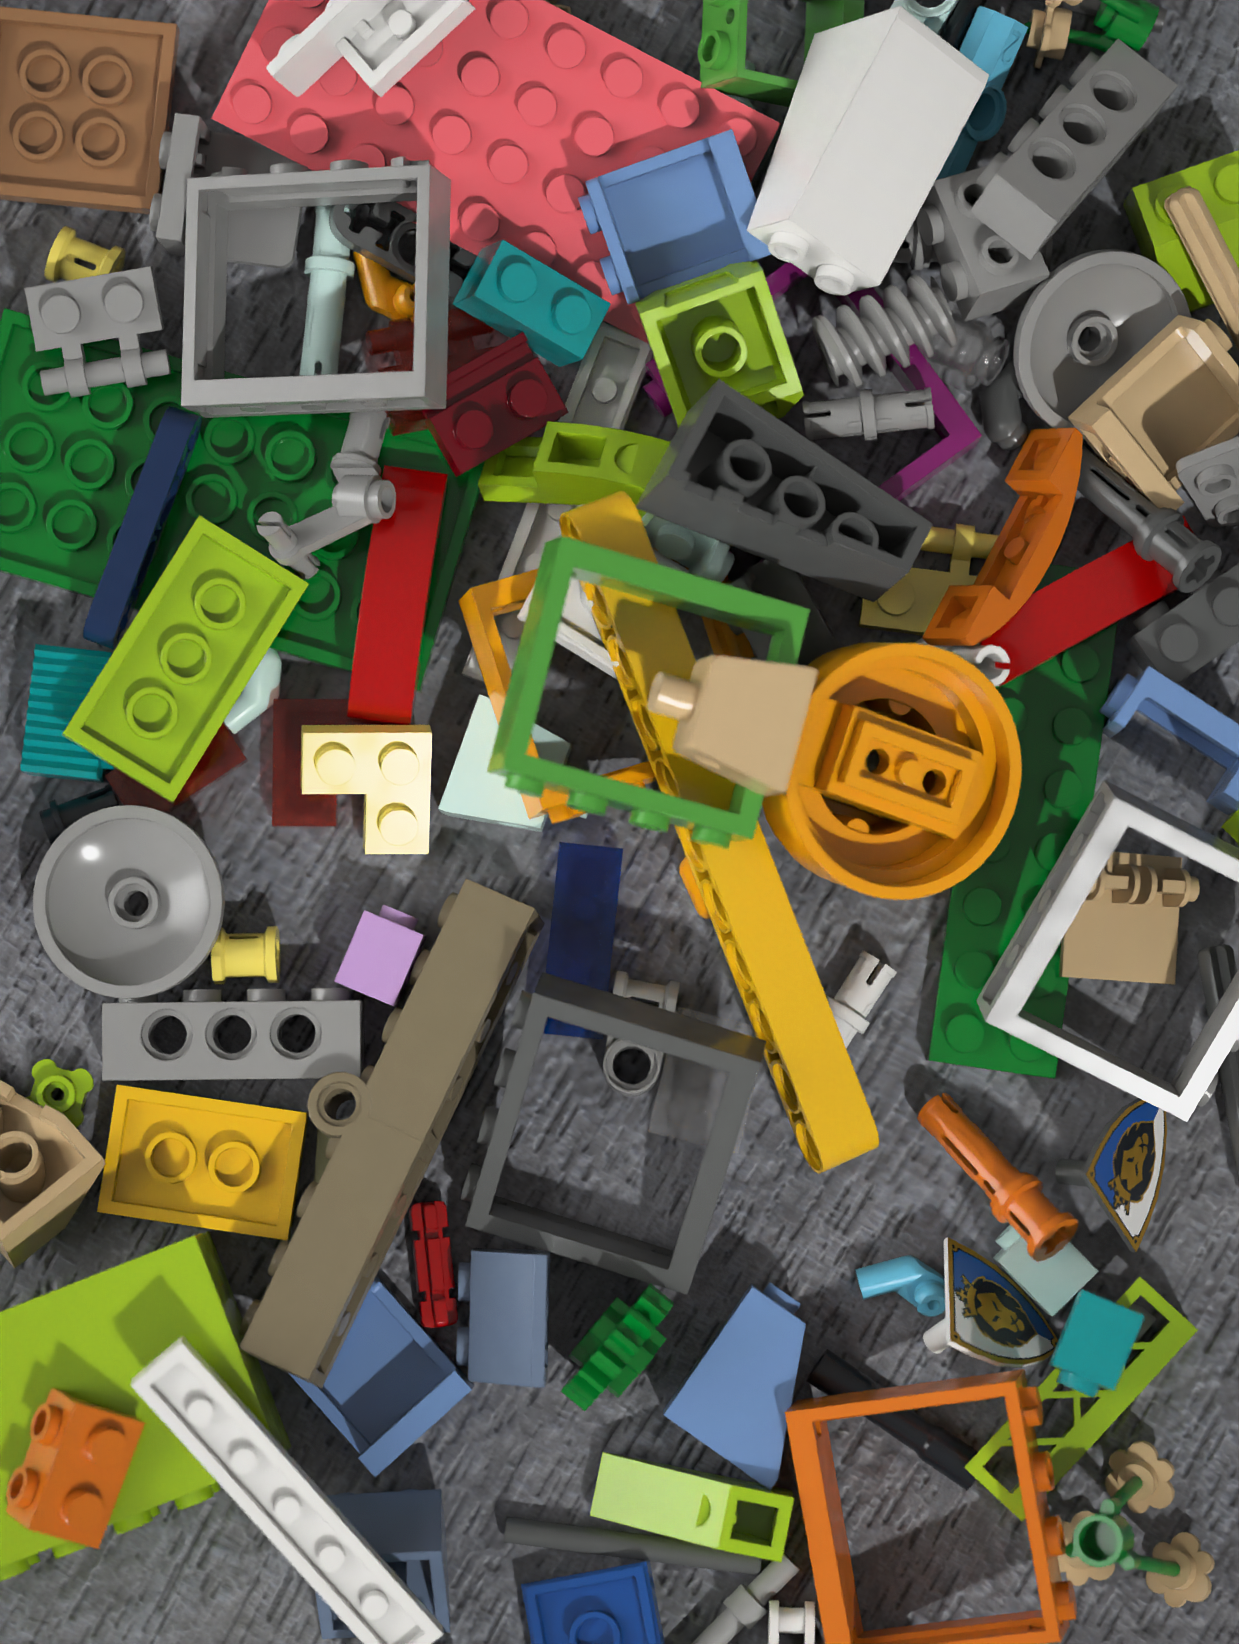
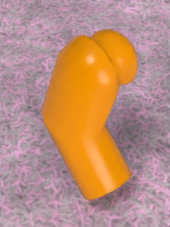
(384, 292)

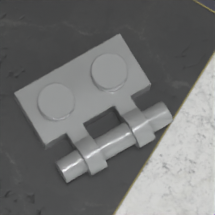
(93, 311)

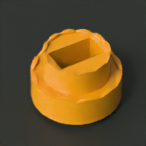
(940, 781)

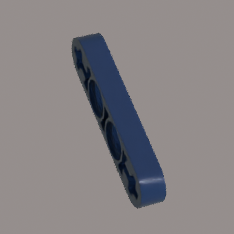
(142, 527)

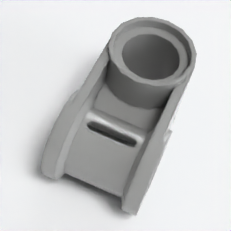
(646, 992)

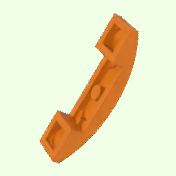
(1047, 485)

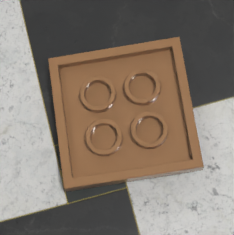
(84, 108)

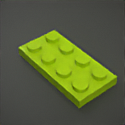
(185, 659)

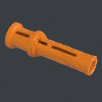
(1013, 1194)

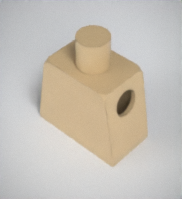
(738, 717)

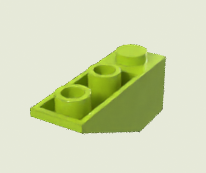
(693, 1506)

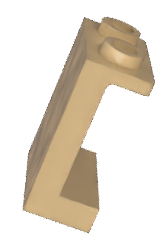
(1164, 406)

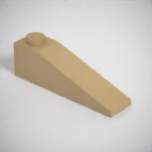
(42, 1173)

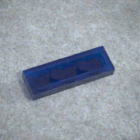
(583, 922)

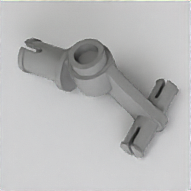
(356, 500)

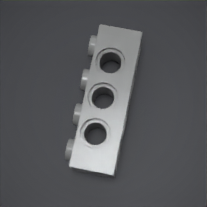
(1072, 148)
(132, 1053)

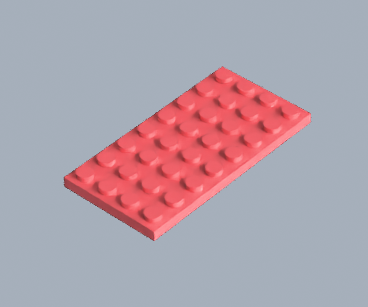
(506, 108)

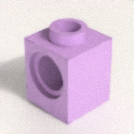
(382, 955)

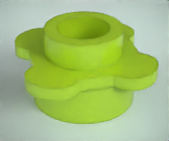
(73, 1083)

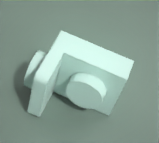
(696, 551)

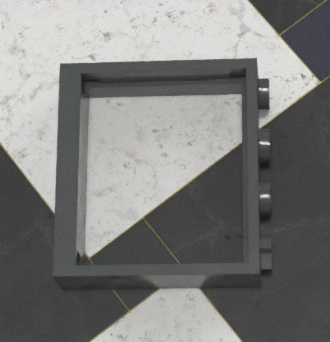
(640, 1025)

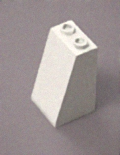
(863, 147)

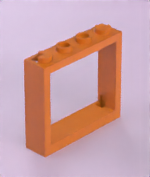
(828, 1535)

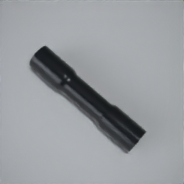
(930, 1442)

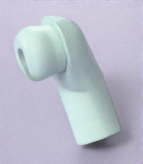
(258, 692)

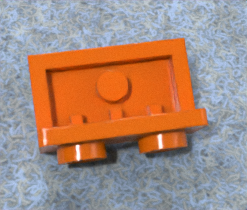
(73, 1469)

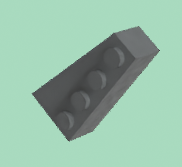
(781, 498)

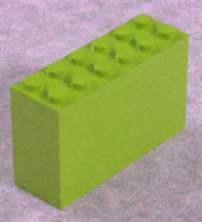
(92, 1345)

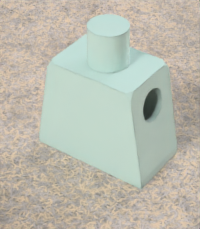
(482, 795)

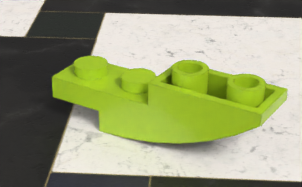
(572, 466)

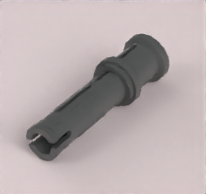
(1155, 531)

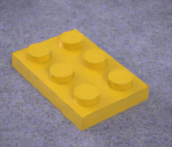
(203, 1162)

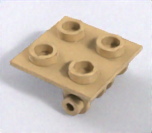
(1130, 921)

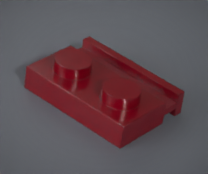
(493, 405)

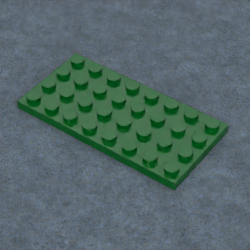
(79, 458)

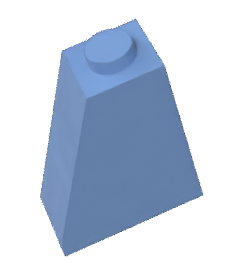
(745, 1384)

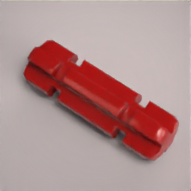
(433, 1264)

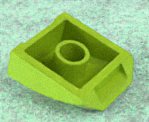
(721, 330)

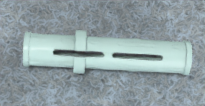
(328, 274)

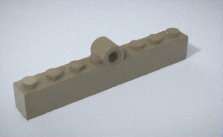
(393, 1133)

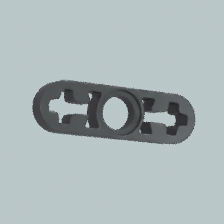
(390, 258)

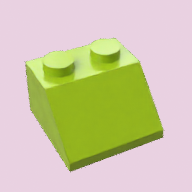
(1156, 234)

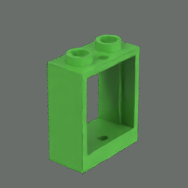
(724, 47)

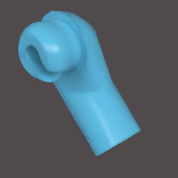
(909, 1279)

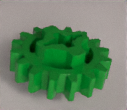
(617, 1347)

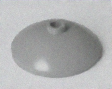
(1113, 294)
(87, 891)

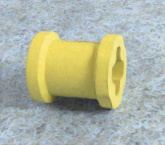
(69, 247)
(246, 955)

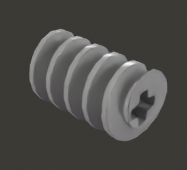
(884, 330)

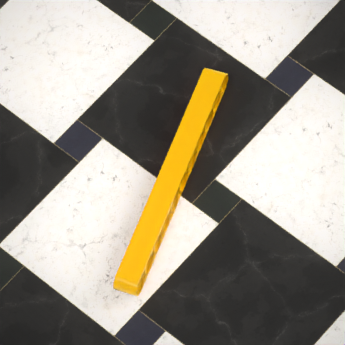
(736, 883)

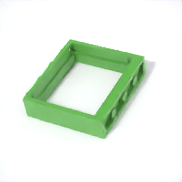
(592, 793)

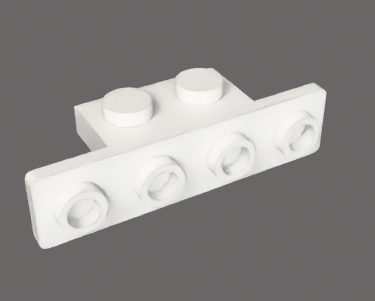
(373, 35)

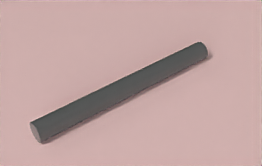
(626, 1545)

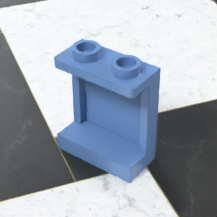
(673, 216)
(1184, 718)
(387, 1381)

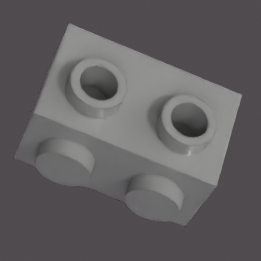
(975, 262)

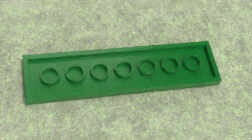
(1060, 753)

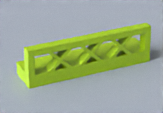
(1103, 1410)

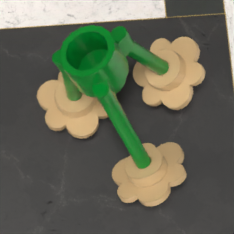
(1107, 1538)

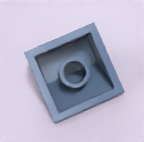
(507, 1316)
(409, 1537)

